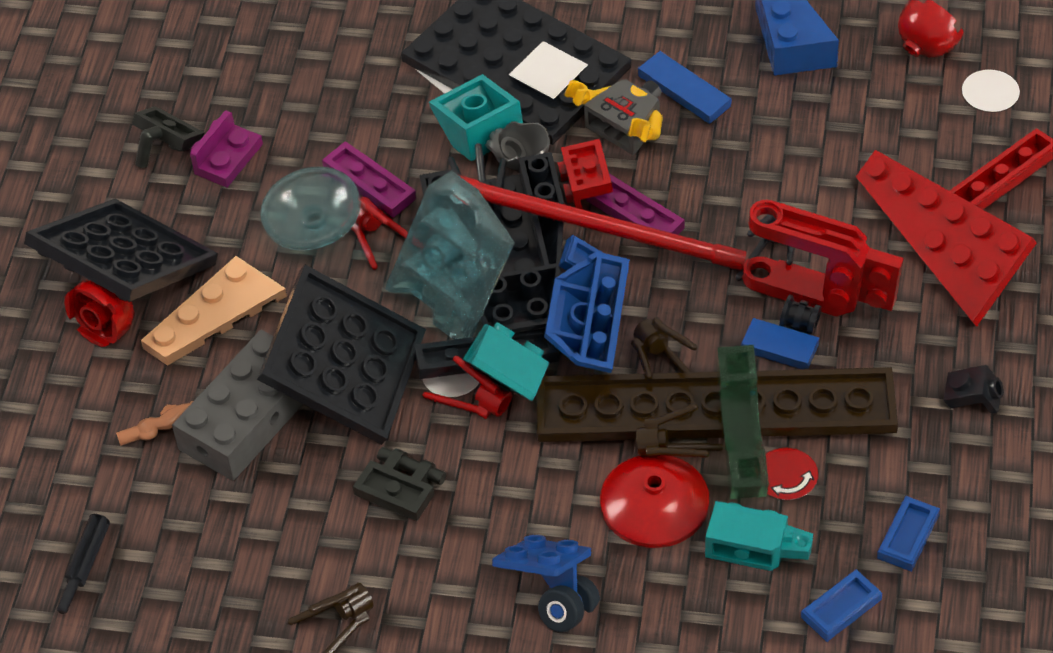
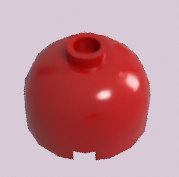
(927, 29)
(99, 312)

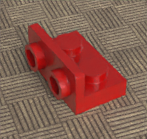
(585, 171)

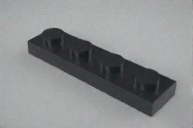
(436, 358)

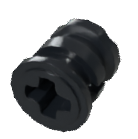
(800, 315)

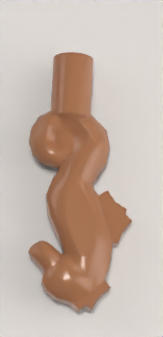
(148, 427)

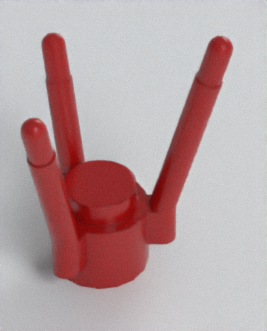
(370, 219)
(490, 395)

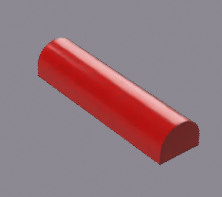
(1006, 170)

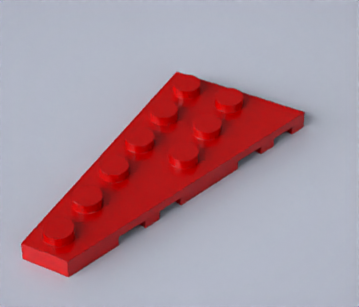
(957, 240)

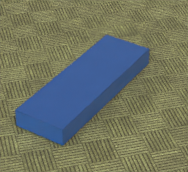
(685, 87)

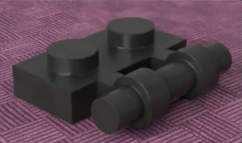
(395, 490)

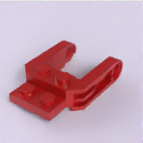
(851, 272)

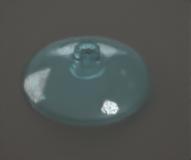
(310, 208)

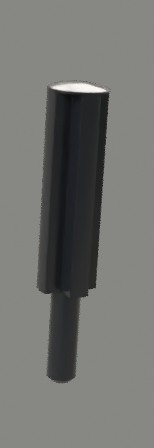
(83, 558)

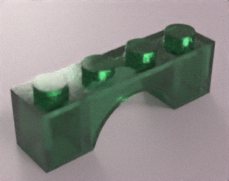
(741, 422)

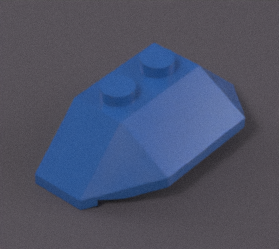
(588, 310)

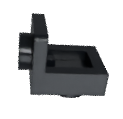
(973, 387)

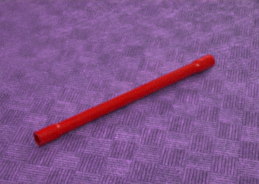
(715, 253)

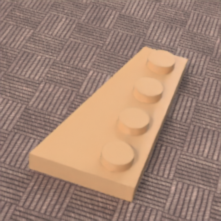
(212, 309)

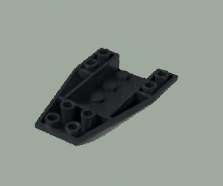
(527, 280)

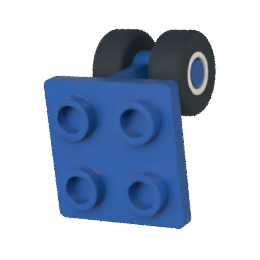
(557, 562)

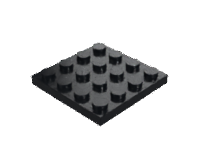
(121, 249)
(342, 354)

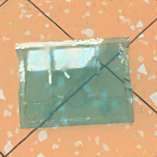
(452, 255)

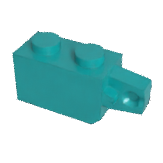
(754, 537)

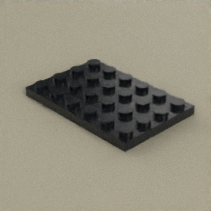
(495, 39)

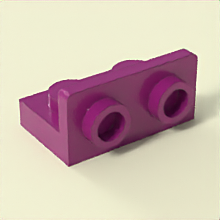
(224, 150)

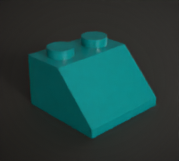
(473, 112)
(508, 361)

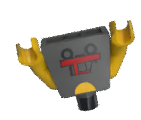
(620, 112)

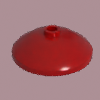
(658, 514)

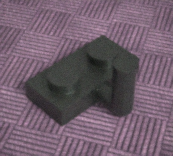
(165, 127)

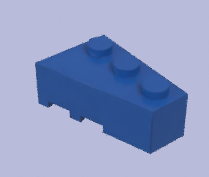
(796, 36)

